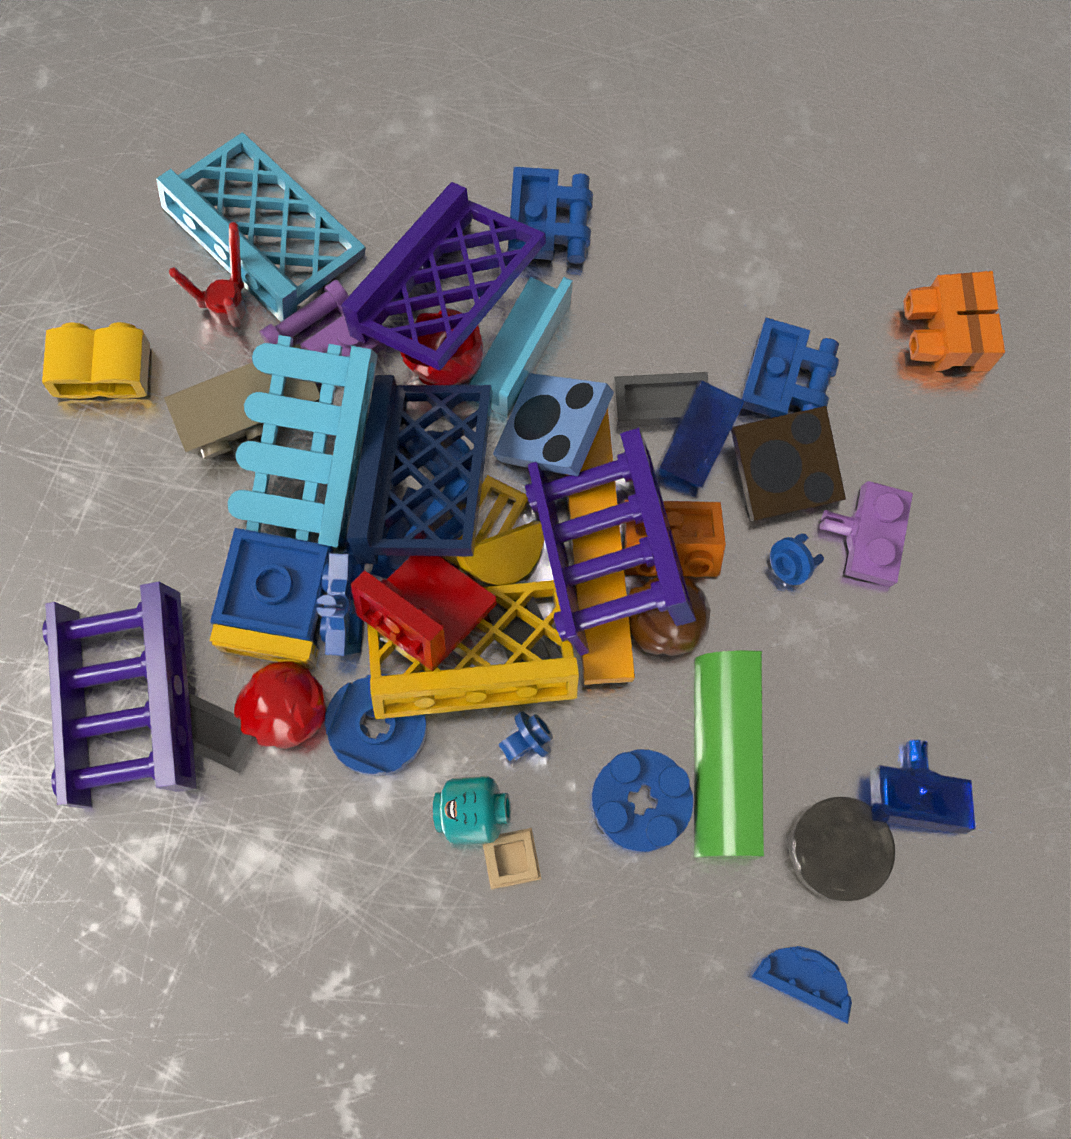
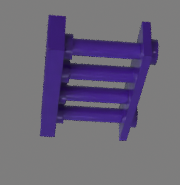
(655, 549)
(165, 712)

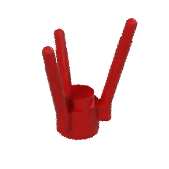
(222, 296)

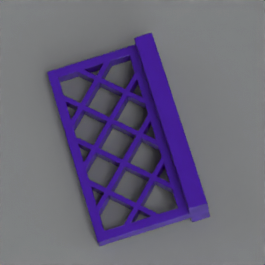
(414, 262)

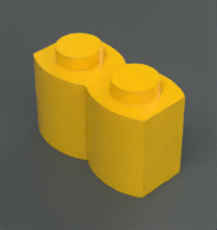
(96, 362)

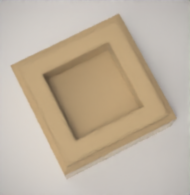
(512, 859)

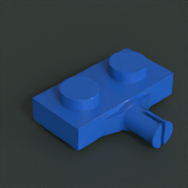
(339, 624)

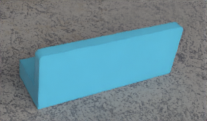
(522, 341)

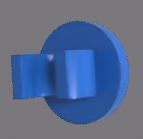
(793, 560)
(532, 734)

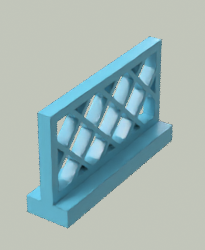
(211, 229)

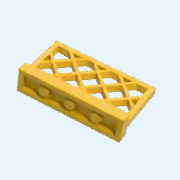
(486, 683)

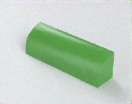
(728, 755)

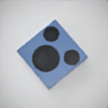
(554, 423)

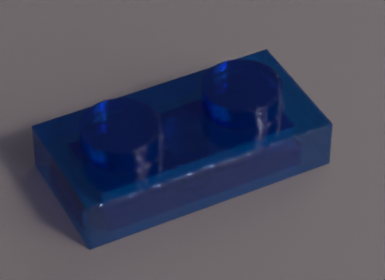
(700, 433)

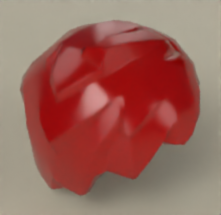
(459, 368)
(281, 705)

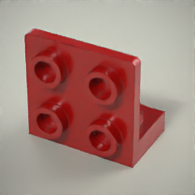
(423, 607)

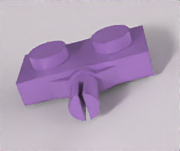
(874, 532)

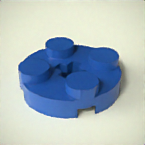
(350, 738)
(616, 815)

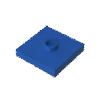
(271, 585)

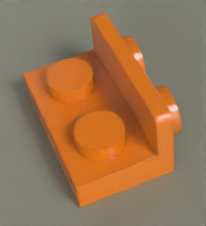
(697, 537)

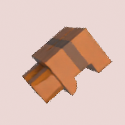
(959, 322)

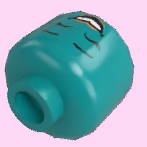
(471, 810)

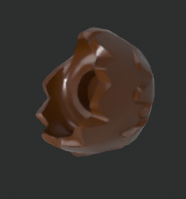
(657, 631)

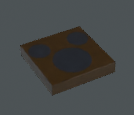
(788, 463)

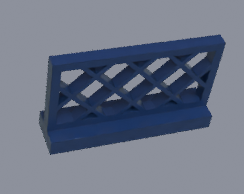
(379, 474)

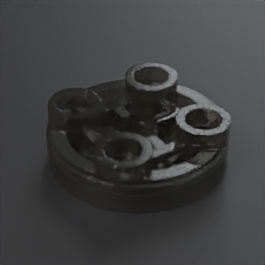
(841, 849)

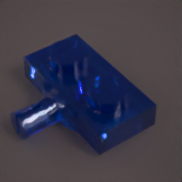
(921, 795)

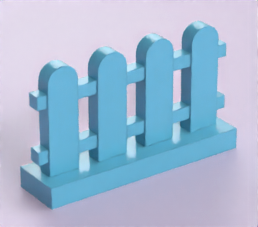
(322, 418)

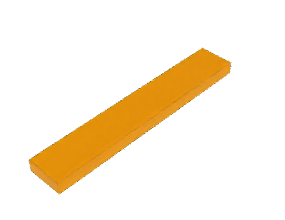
(609, 643)

